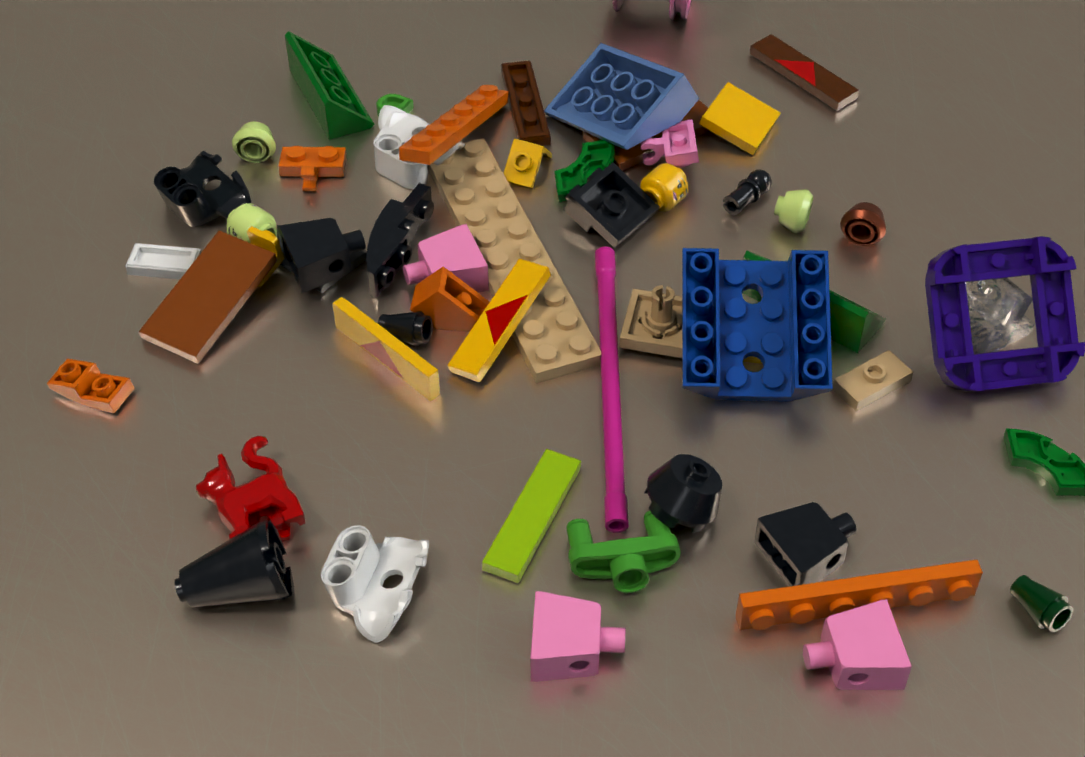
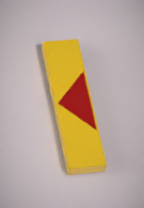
(499, 320)
(387, 349)

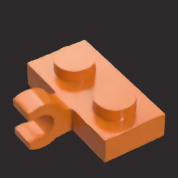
(312, 163)

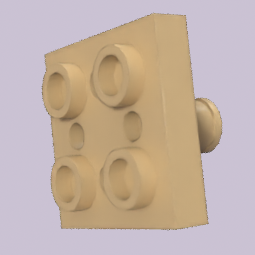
(651, 316)

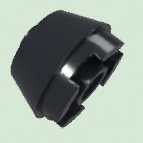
(685, 492)

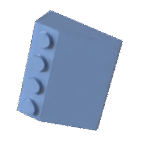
(623, 98)

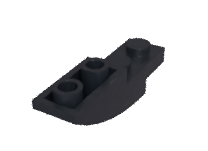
(391, 237)

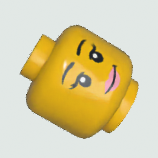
(665, 186)

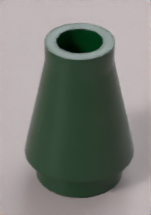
(1044, 605)

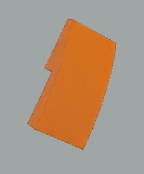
(88, 386)

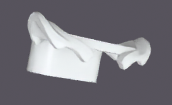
(395, 130)
(357, 573)

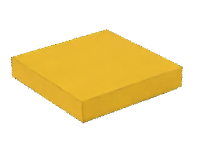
(739, 118)

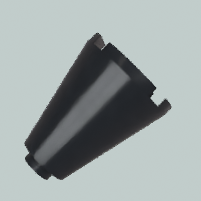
(238, 571)

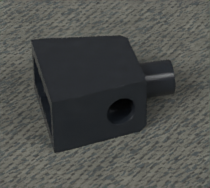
(319, 251)
(804, 542)

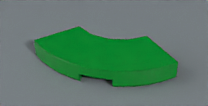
(593, 156)
(1037, 453)

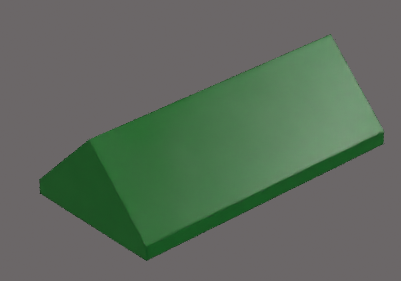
(326, 89)
(850, 322)

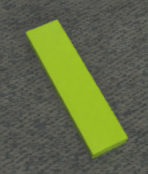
(531, 516)

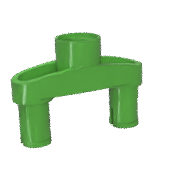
(623, 560)

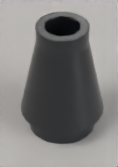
(408, 327)

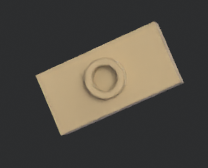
(872, 380)

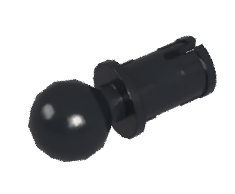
(748, 191)

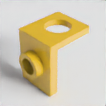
(524, 162)

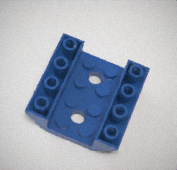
(783, 330)

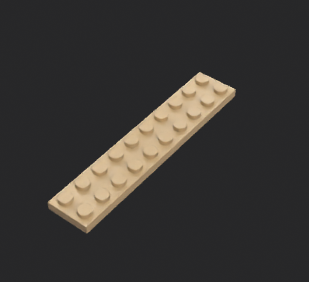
(477, 194)

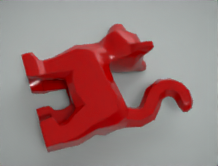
(256, 500)

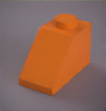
(448, 301)

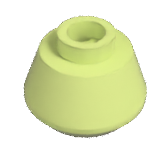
(254, 142)
(794, 209)

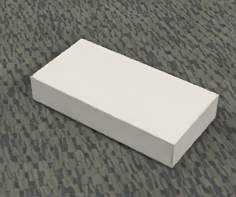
(160, 260)

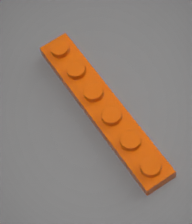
(453, 125)
(822, 599)

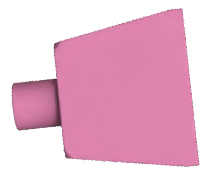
(456, 252)
(569, 638)
(861, 649)

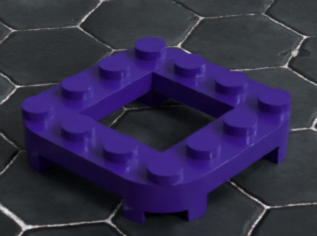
(1052, 304)

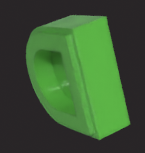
(395, 100)

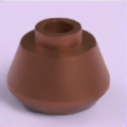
(863, 224)

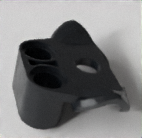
(186, 193)

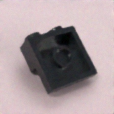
(610, 205)

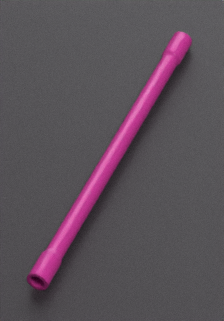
(615, 499)

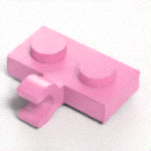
(676, 144)

